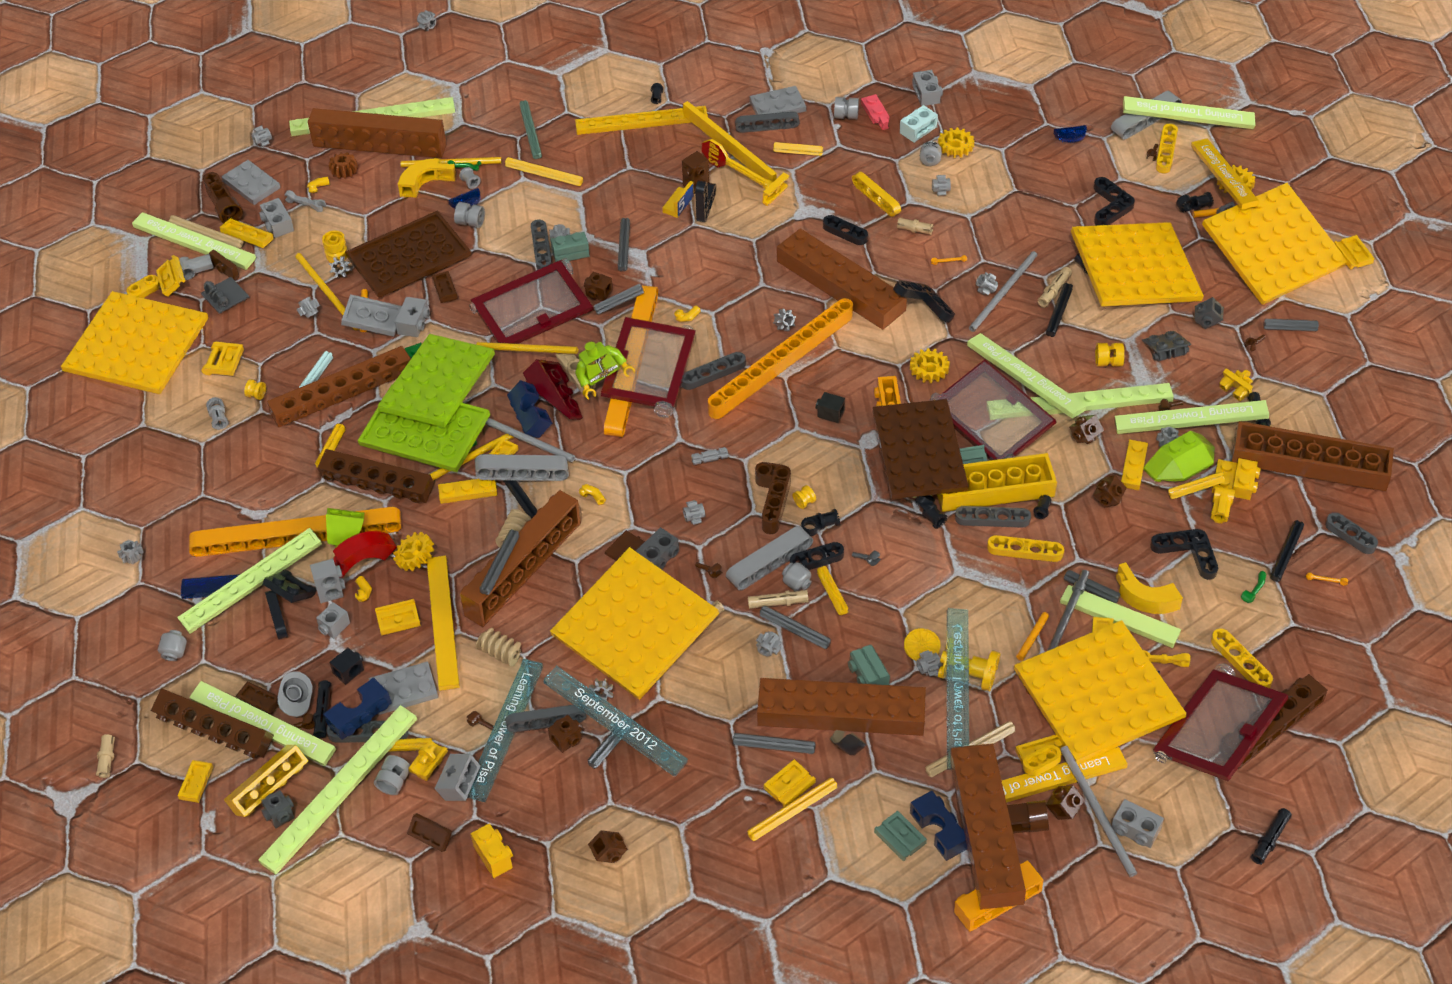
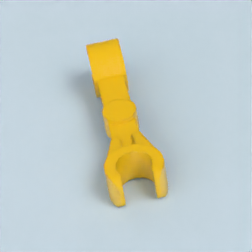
(1181, 660)

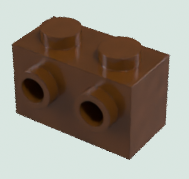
(695, 168)

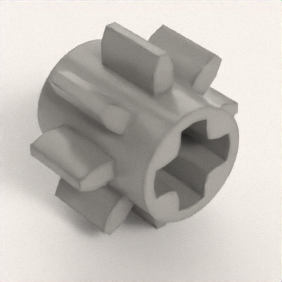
(426, 20)
(261, 136)
(941, 185)
(559, 230)
(344, 264)
(986, 283)
(308, 307)
(779, 319)
(1167, 435)
(694, 512)
(130, 552)
(768, 643)
(929, 663)
(602, 684)

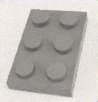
(778, 101)
(250, 182)
(371, 315)
(408, 686)

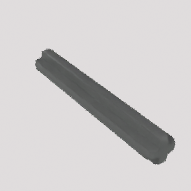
(623, 244)
(499, 562)
(795, 627)
(774, 743)

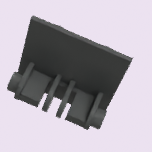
(224, 294)
(1167, 345)

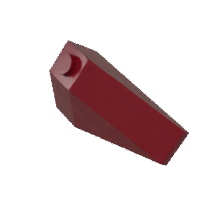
(552, 385)

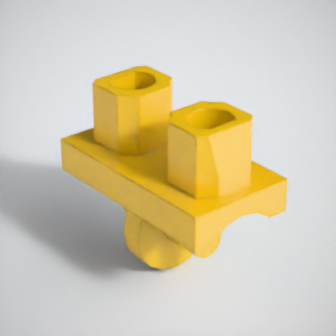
(1239, 380)
(427, 760)

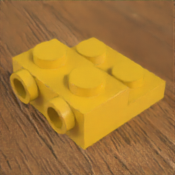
(1239, 476)

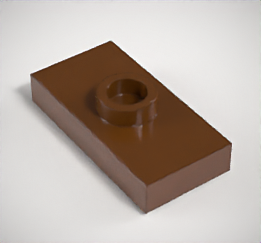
(224, 265)
(444, 287)
(258, 697)
(429, 832)

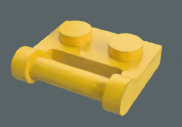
(227, 361)

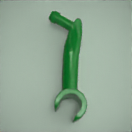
(463, 165)
(1250, 596)

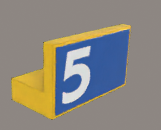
(679, 200)

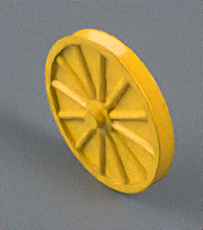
(920, 641)

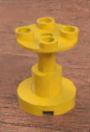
(978, 668)

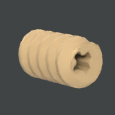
(515, 520)
(499, 647)

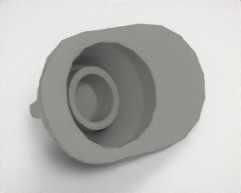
(295, 694)

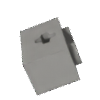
(412, 317)
(457, 777)

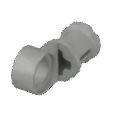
(217, 413)

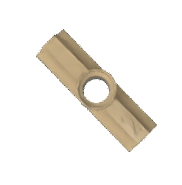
(569, 363)

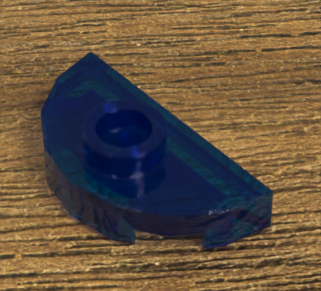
(1071, 134)
(471, 197)

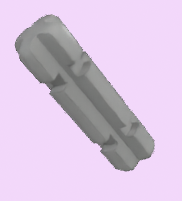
(708, 456)

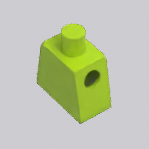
(342, 525)

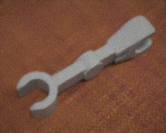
(315, 204)

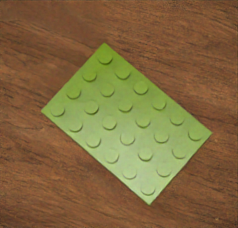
(436, 380)
(424, 441)

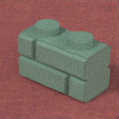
(570, 246)
(868, 666)

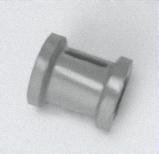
(467, 175)

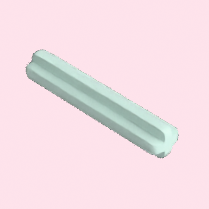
(318, 368)

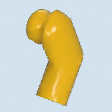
(312, 186)
(688, 316)
(593, 491)
(364, 591)

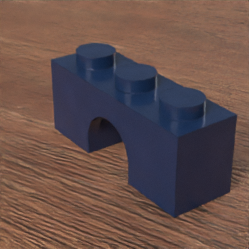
(532, 419)
(346, 720)
(931, 811)

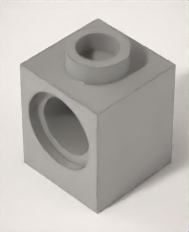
(333, 620)

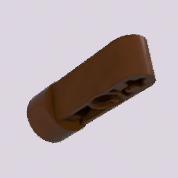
(225, 205)
(1029, 817)

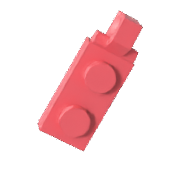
(875, 111)

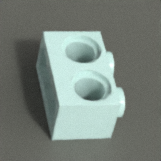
(918, 123)

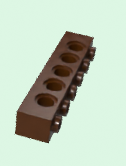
(333, 460)
(1297, 708)
(258, 738)

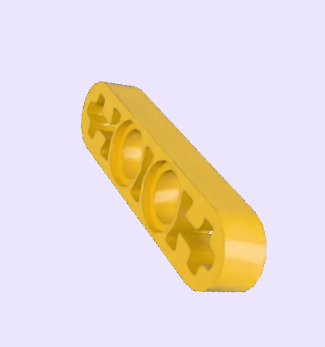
(1166, 148)
(876, 194)
(1026, 545)
(1244, 657)

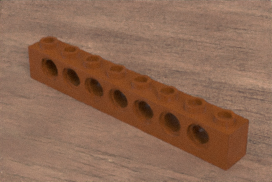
(338, 386)

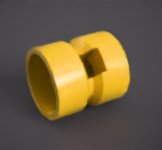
(334, 245)
(1102, 354)

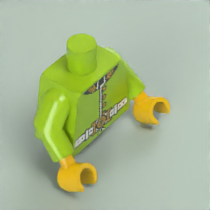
(597, 363)

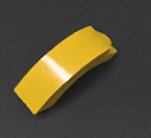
(423, 172)
(1145, 598)

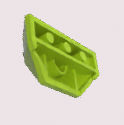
(1181, 458)

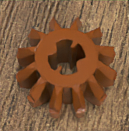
(343, 165)

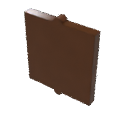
(622, 544)

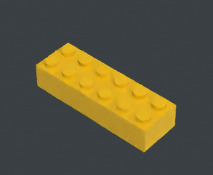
(1003, 482)

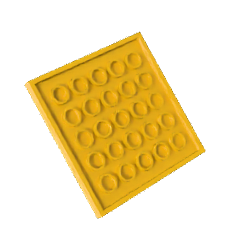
(1275, 244)
(1136, 264)
(135, 342)
(634, 623)
(1099, 691)

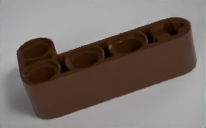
(778, 480)

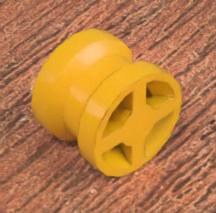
(255, 389)
(804, 497)

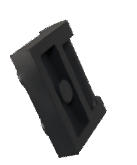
(289, 587)

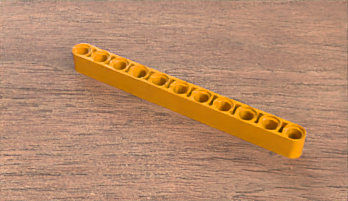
(779, 358)
(619, 410)
(281, 532)

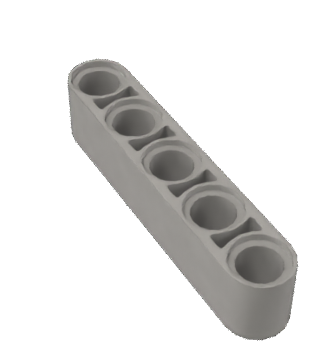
(1131, 123)
(521, 467)
(768, 558)

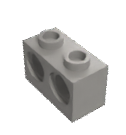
(927, 87)
(276, 218)
(327, 580)
(1139, 820)

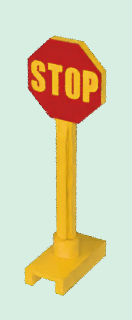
(718, 157)

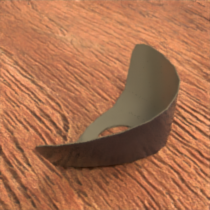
(850, 743)

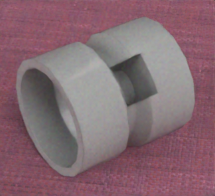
(846, 108)
(469, 214)
(392, 775)

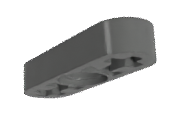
(1341, 522)

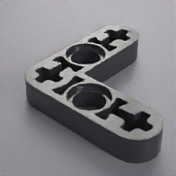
(704, 196)
(1122, 202)
(928, 295)
(1194, 545)

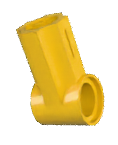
(1222, 501)

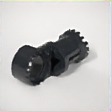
(1194, 202)
(930, 510)
(820, 521)

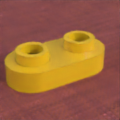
(144, 286)
(1039, 760)

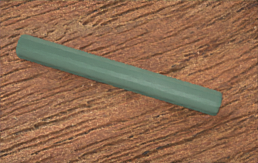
(530, 129)

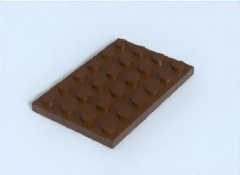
(408, 253)
(919, 449)

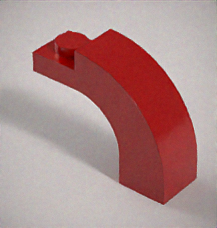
(362, 546)

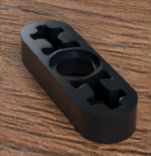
(834, 225)
(824, 550)
(276, 614)

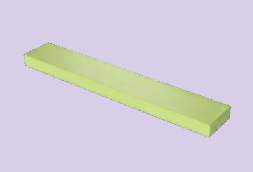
(1133, 620)

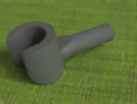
(872, 559)

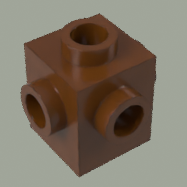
(598, 286)
(1086, 429)
(1109, 491)
(565, 733)
(1065, 802)
(607, 846)

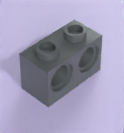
(659, 548)

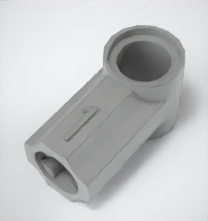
(195, 265)

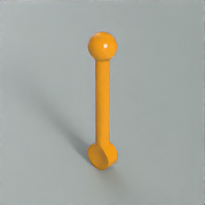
(934, 261)
(1343, 581)

